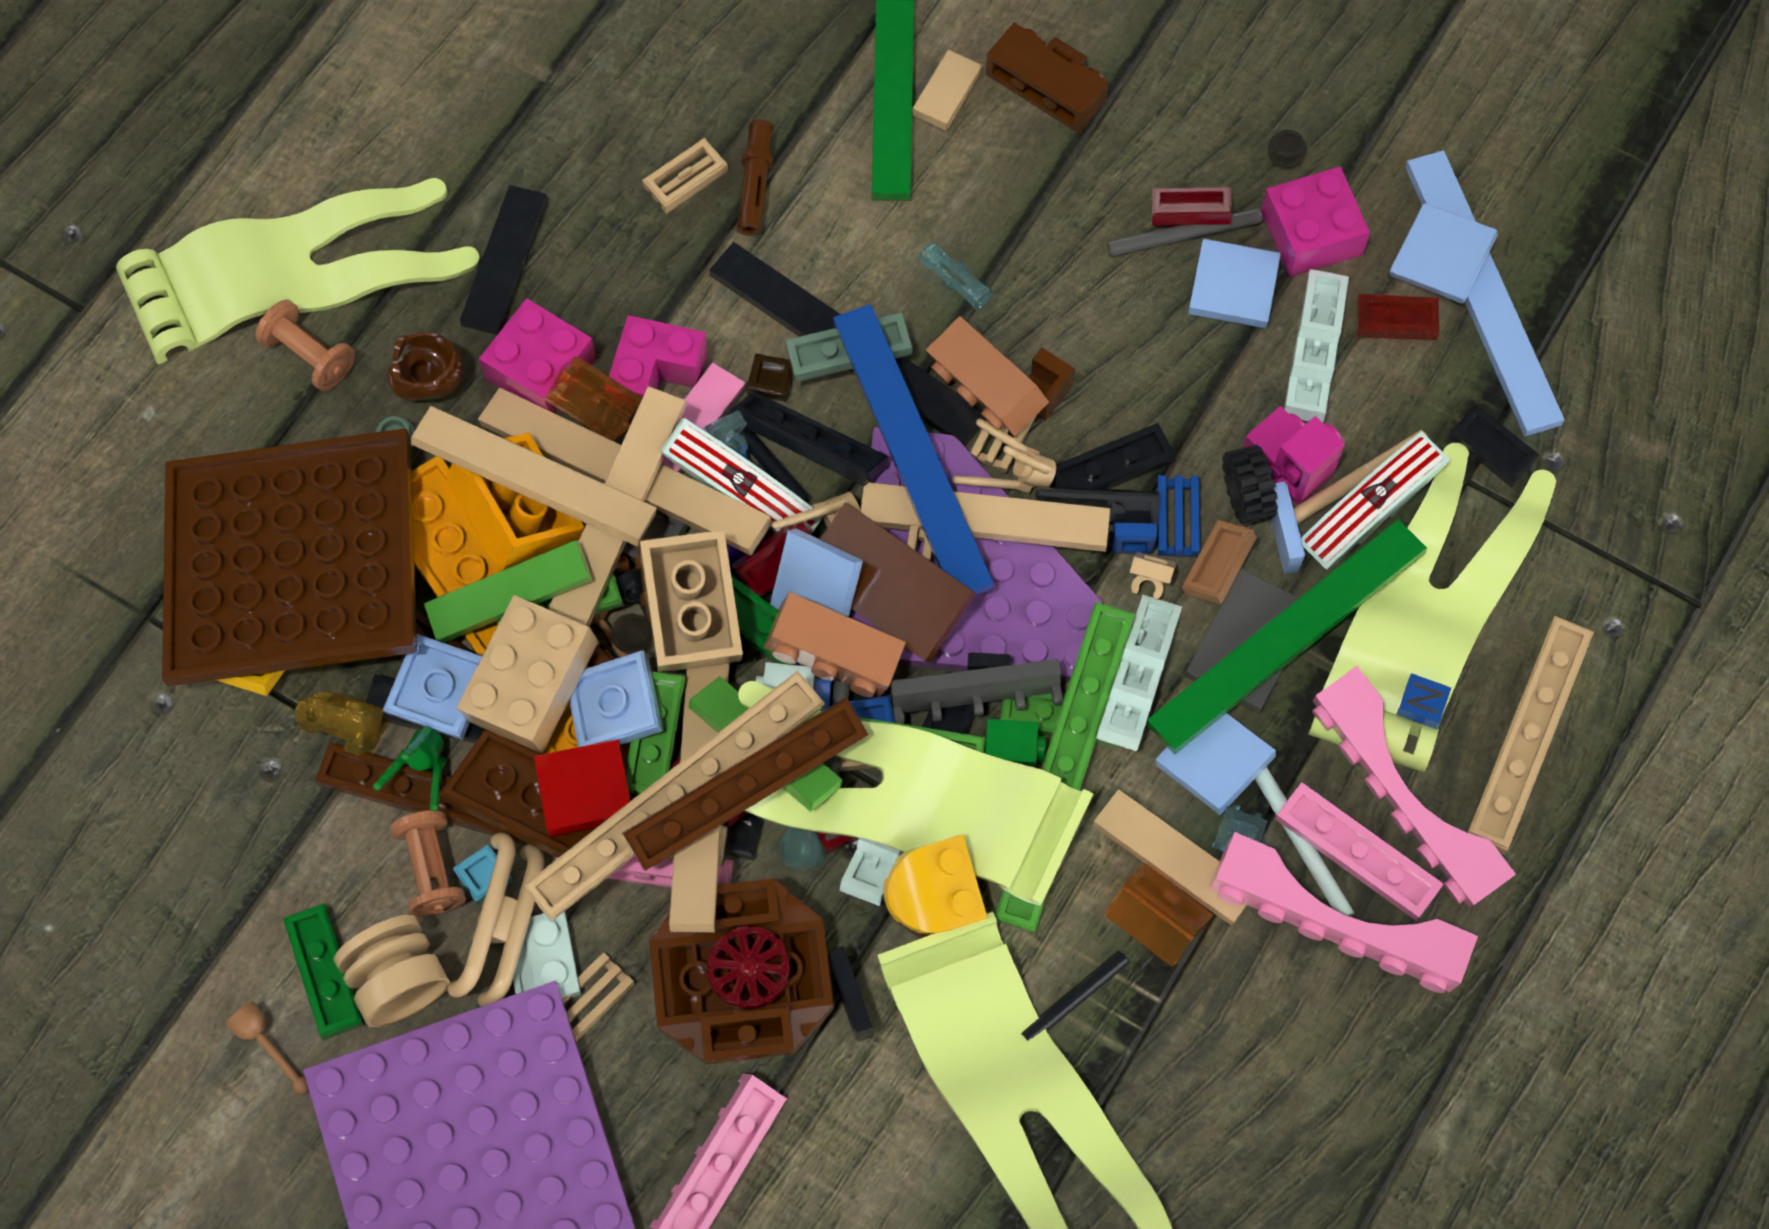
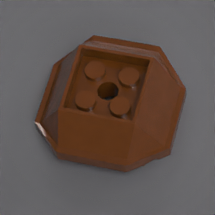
(721, 1033)

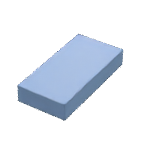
(1287, 531)

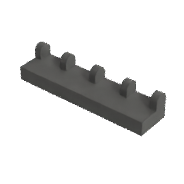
(976, 688)

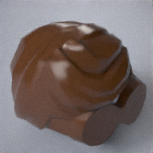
(427, 369)

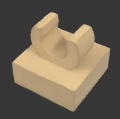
(1153, 569)

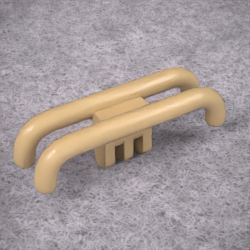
(500, 921)

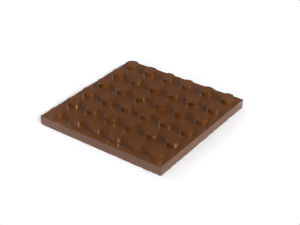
(288, 557)

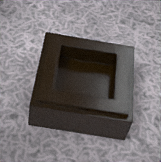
(770, 377)

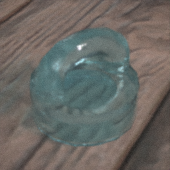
(801, 849)

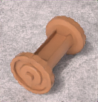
(280, 326)
(427, 862)

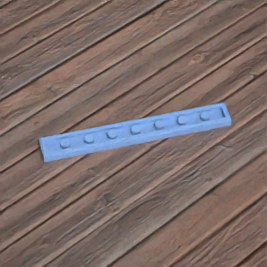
(1492, 309)

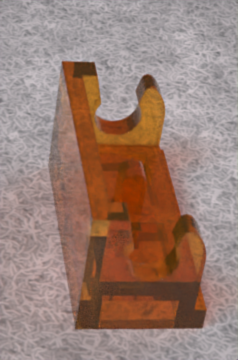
(593, 398)

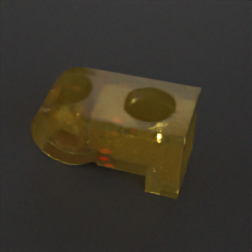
(343, 718)

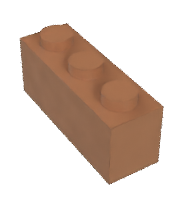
(986, 377)
(834, 646)

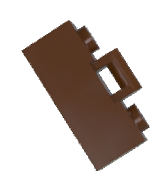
(1048, 76)

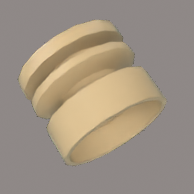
(391, 971)

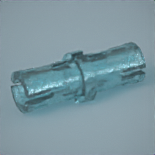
(972, 292)

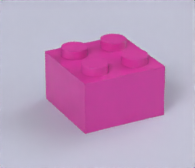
(1315, 221)
(531, 353)

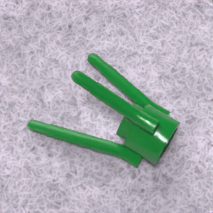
(420, 754)

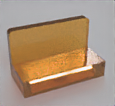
(1158, 914)

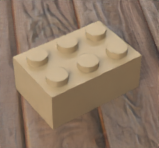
(691, 601)
(527, 674)

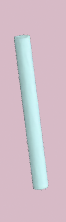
(1307, 852)

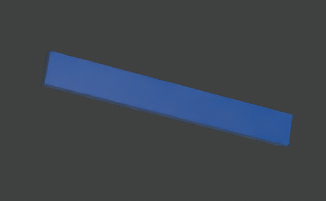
(911, 448)

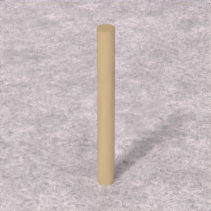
(1344, 485)

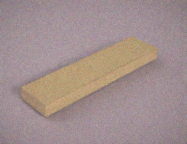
(1164, 851)

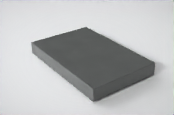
(1244, 611)

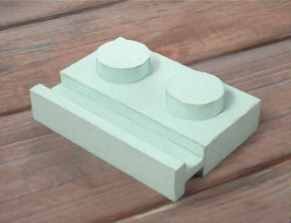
(547, 957)

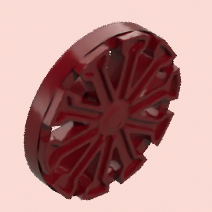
(748, 967)

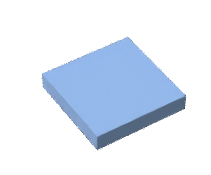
(1443, 253)
(1234, 283)
(816, 573)
(432, 686)
(616, 702)
(1218, 763)

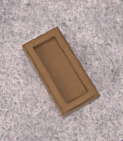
(1219, 562)

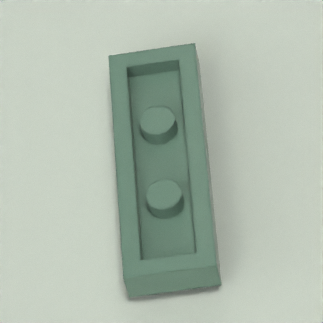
(824, 353)

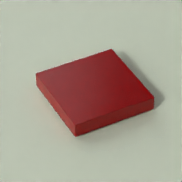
(581, 786)

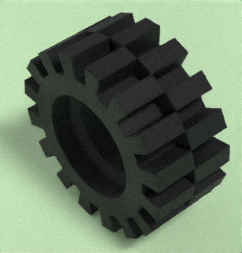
(1249, 484)

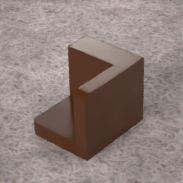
(1052, 377)

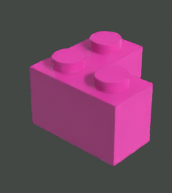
(658, 352)
(1298, 452)

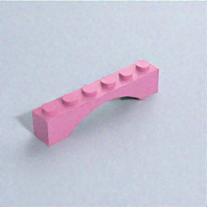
(1466, 860)
(1426, 950)

